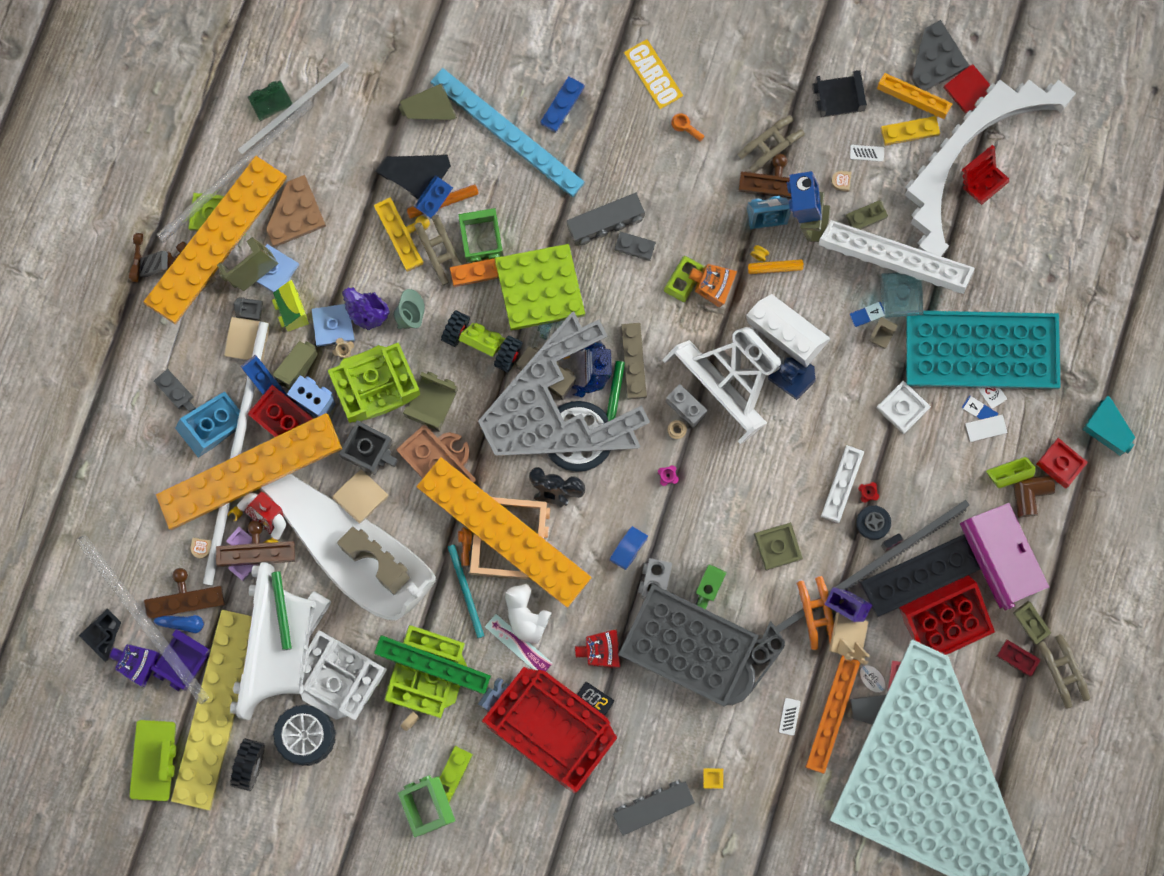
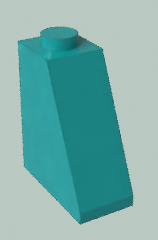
(1110, 428)

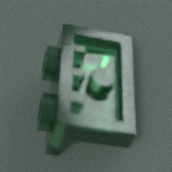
(269, 100)

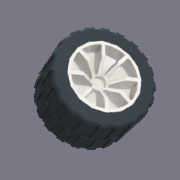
(304, 735)

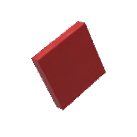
(967, 88)
(1062, 463)

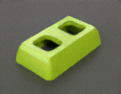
(678, 273)
(1008, 471)

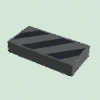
(153, 263)

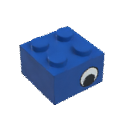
(805, 197)

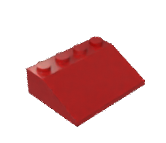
(948, 617)

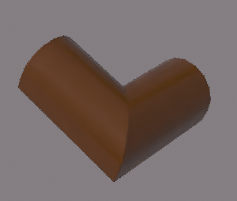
(1027, 490)

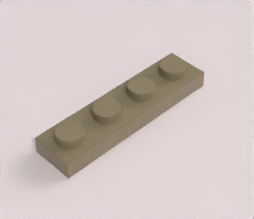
(634, 361)

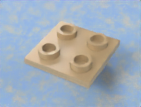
(849, 638)

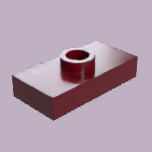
(1018, 658)

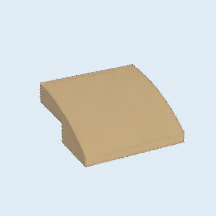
(242, 338)
(360, 496)

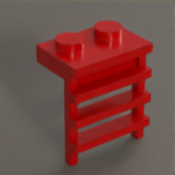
(983, 176)

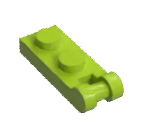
(455, 770)

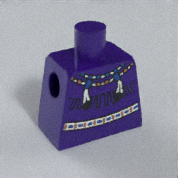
(852, 607)
(135, 663)

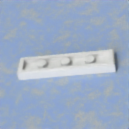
(842, 484)

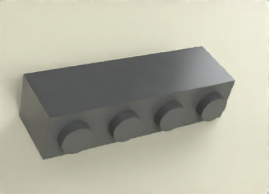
(606, 219)
(653, 808)

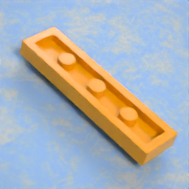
(914, 96)

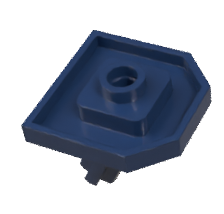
(793, 377)

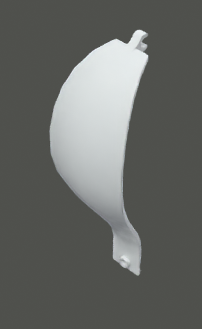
(322, 523)

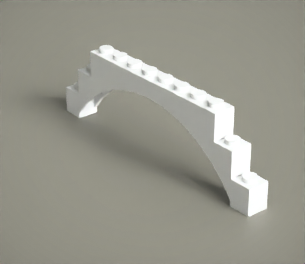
(997, 105)

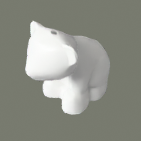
(523, 623)

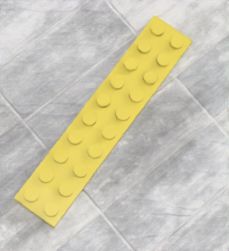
(213, 719)

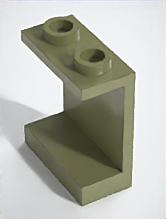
(815, 229)
(251, 268)
(433, 403)

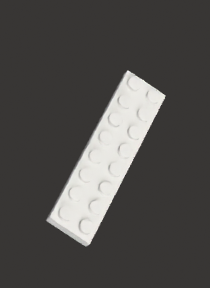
(896, 256)

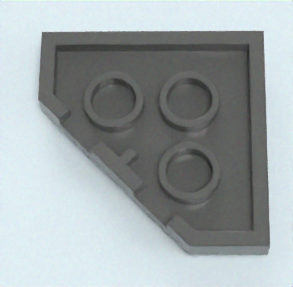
(937, 58)

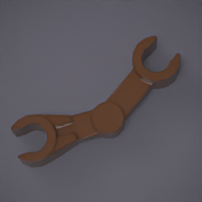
(134, 271)

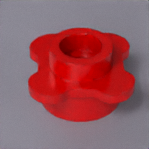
(873, 492)

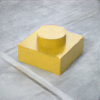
(712, 778)

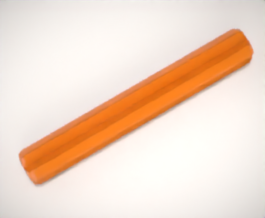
(453, 197)

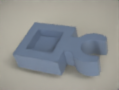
(492, 695)

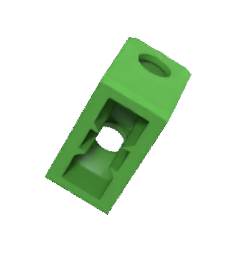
(714, 577)

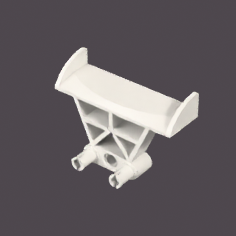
(719, 386)

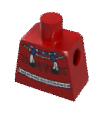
(600, 650)

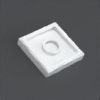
(903, 407)

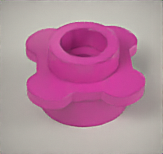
(667, 480)

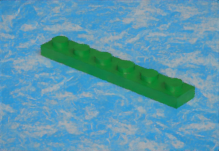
(432, 664)

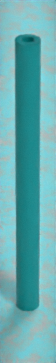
(466, 591)

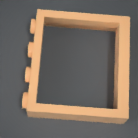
(477, 542)

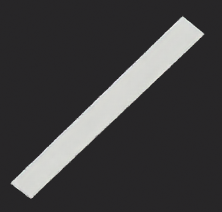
(293, 107)

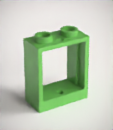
(476, 218)
(440, 802)

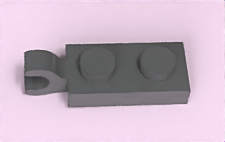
(174, 390)

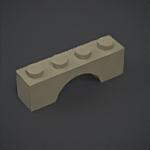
(389, 573)

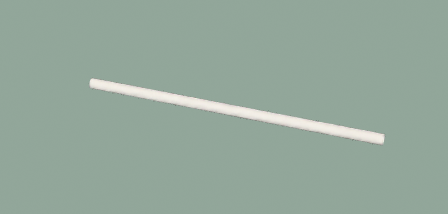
(236, 450)

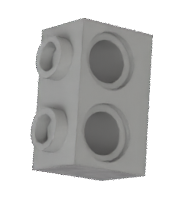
(686, 406)
(660, 580)

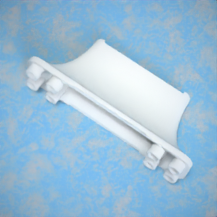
(267, 667)

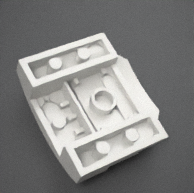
(338, 677)

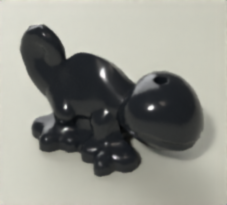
(553, 487)

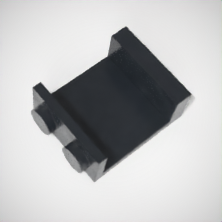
(840, 95)

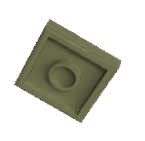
(778, 546)

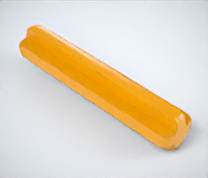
(776, 266)

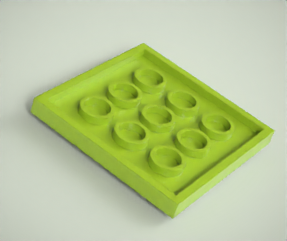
(539, 286)

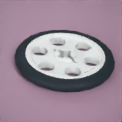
(576, 461)

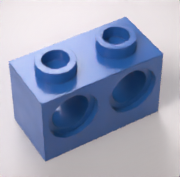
(433, 196)

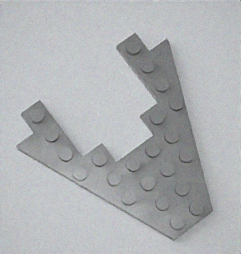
(527, 418)

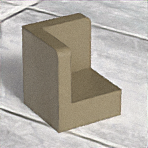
(883, 332)

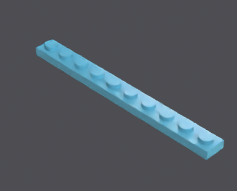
(509, 133)

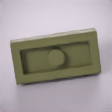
(867, 215)
(1032, 622)

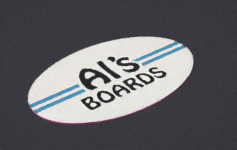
(872, 678)

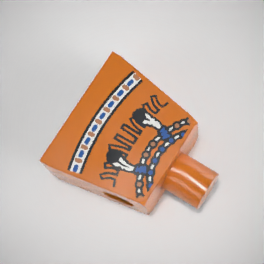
(713, 283)

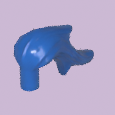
(190, 623)

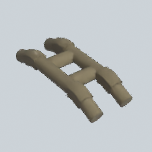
(769, 154)
(429, 244)
(1067, 659)

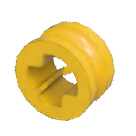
(759, 253)

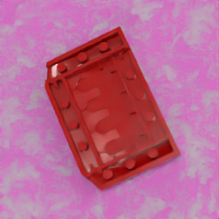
(551, 727)

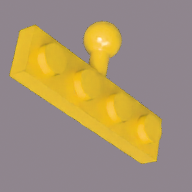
(399, 233)

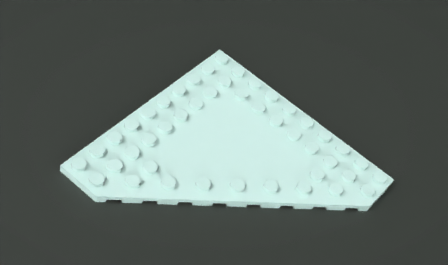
(927, 779)

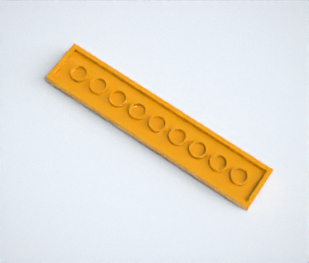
(215, 240)
(248, 471)
(504, 532)

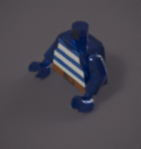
(597, 369)

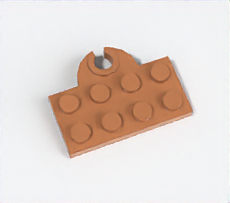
(425, 449)

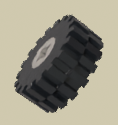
(247, 764)

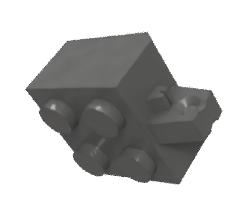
(367, 448)

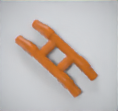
(809, 605)

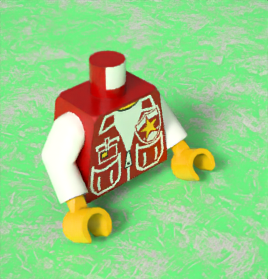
(264, 510)

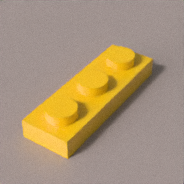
(910, 130)

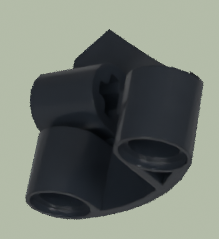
(413, 172)

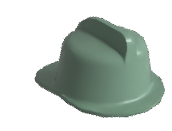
(410, 310)

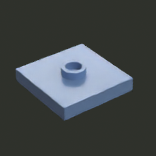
(280, 273)
(331, 324)

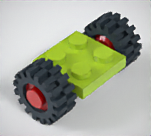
(482, 340)

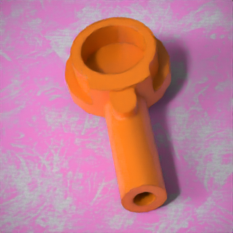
(681, 123)
(465, 538)

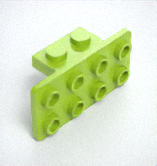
(153, 760)

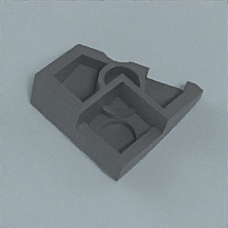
(866, 708)

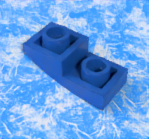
(628, 548)

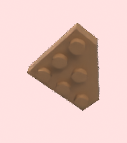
(295, 213)

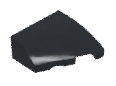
(102, 633)

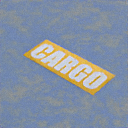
(653, 74)

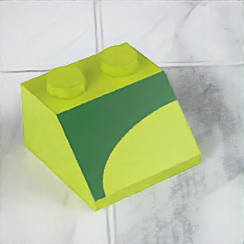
(290, 307)

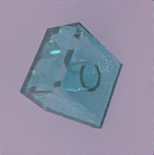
(901, 295)

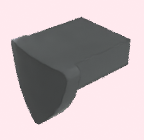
(248, 308)

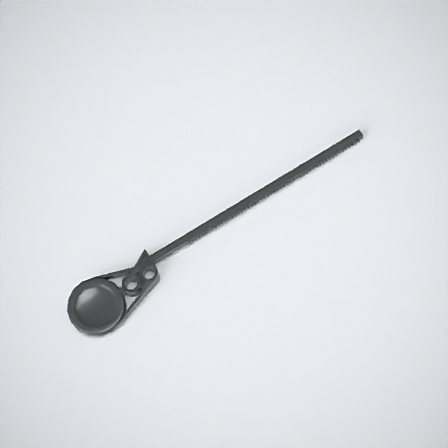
(746, 681)

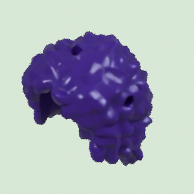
(365, 309)

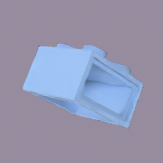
(309, 386)

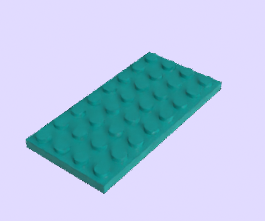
(983, 350)

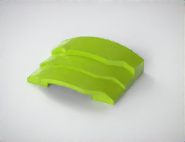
(374, 382)
(420, 690)

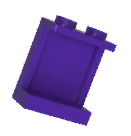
(191, 654)

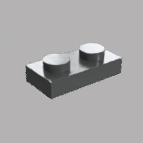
(635, 246)

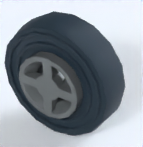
(878, 518)

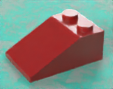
(278, 412)

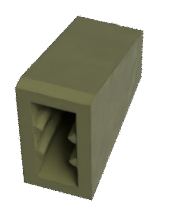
(428, 105)
(295, 364)

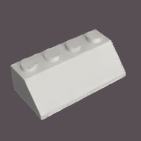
(787, 329)

